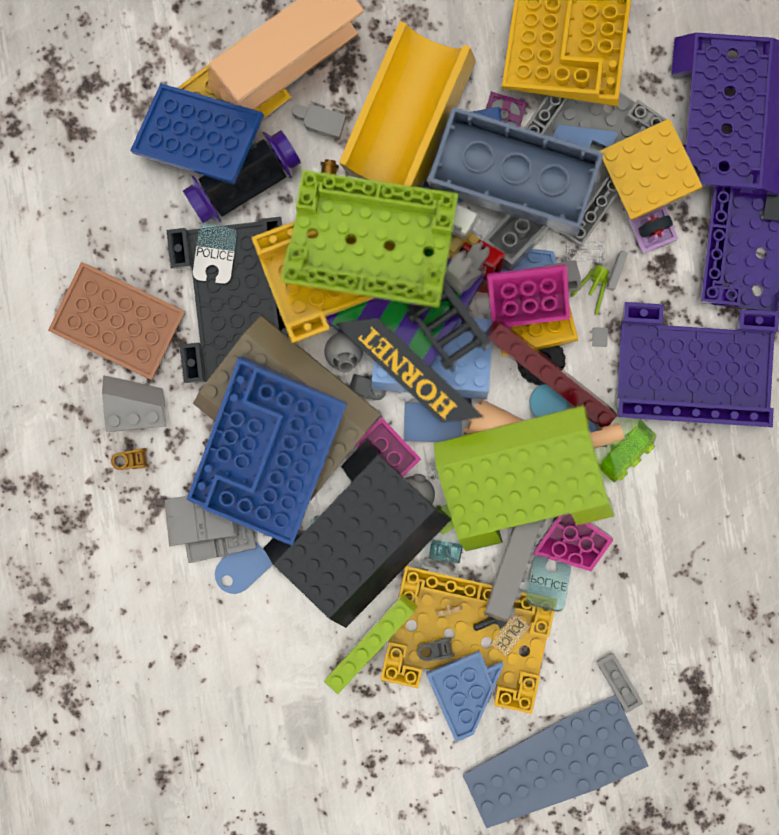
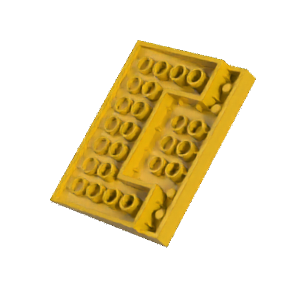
(568, 48)

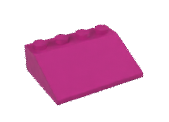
(529, 295)

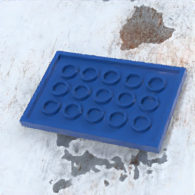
(197, 133)

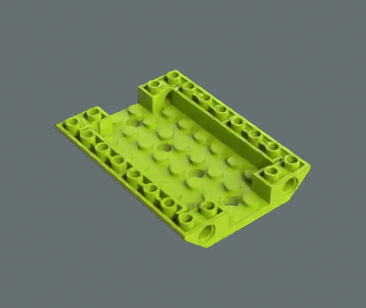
(374, 216)

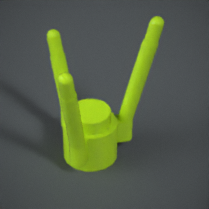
(599, 276)

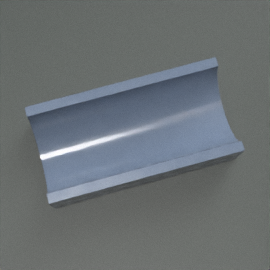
(515, 170)

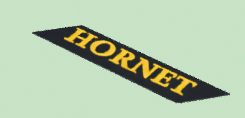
(409, 370)

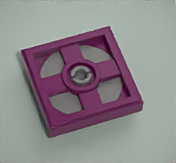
(510, 108)

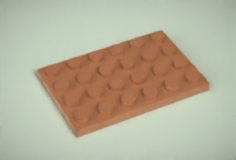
(116, 321)

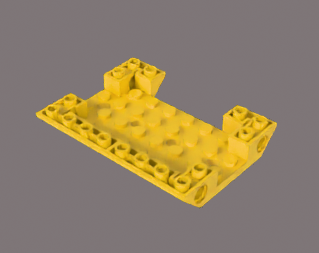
(431, 591)

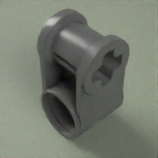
(363, 387)
(437, 649)

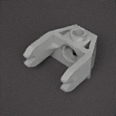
(465, 271)

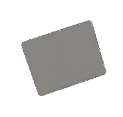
(599, 337)

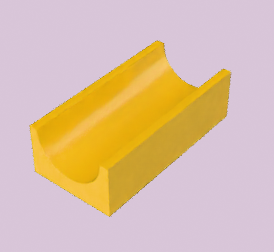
(407, 109)

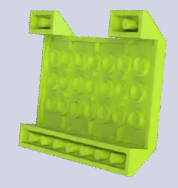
(521, 476)

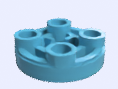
(546, 401)

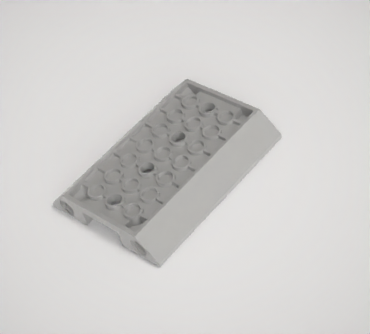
(626, 120)

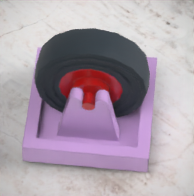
(653, 230)

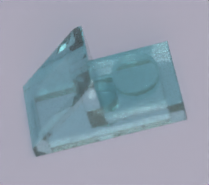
(445, 551)

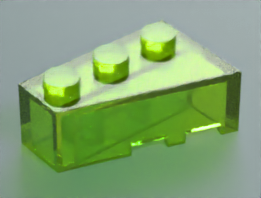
(628, 452)

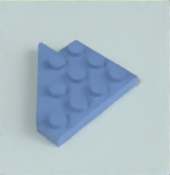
(464, 691)

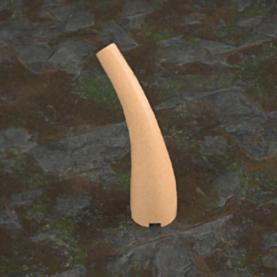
(498, 417)

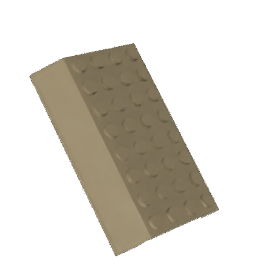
(275, 350)

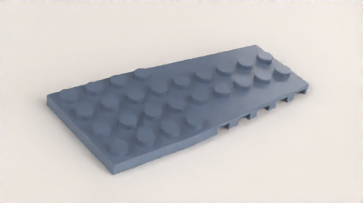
(557, 764)

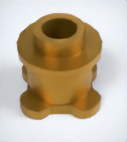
(329, 166)

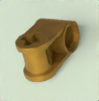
(131, 459)

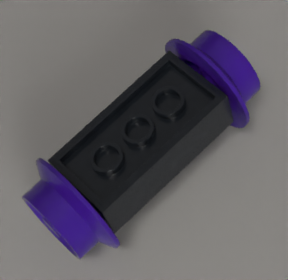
(258, 173)

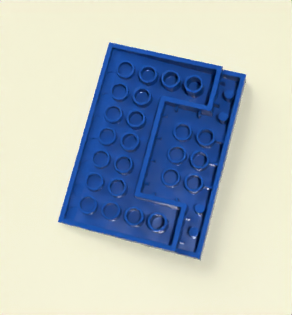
(266, 450)

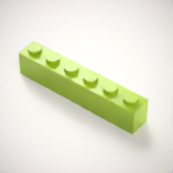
(370, 643)

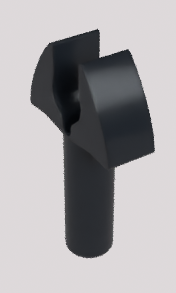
(487, 622)

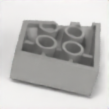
(131, 405)

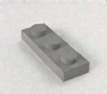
(619, 682)

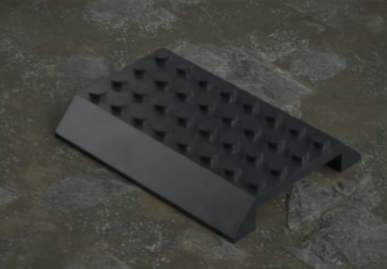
(227, 308)
(359, 538)

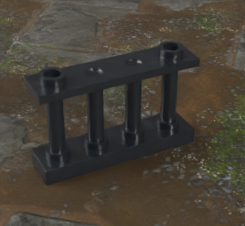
(468, 324)

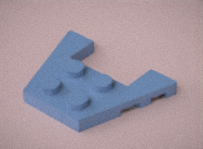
(584, 136)

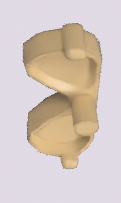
(449, 610)

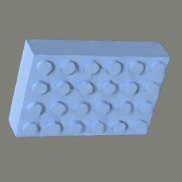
(470, 374)

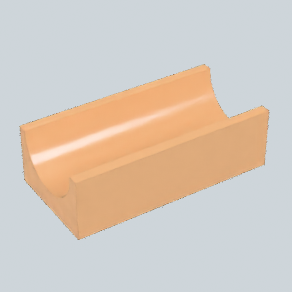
(282, 50)

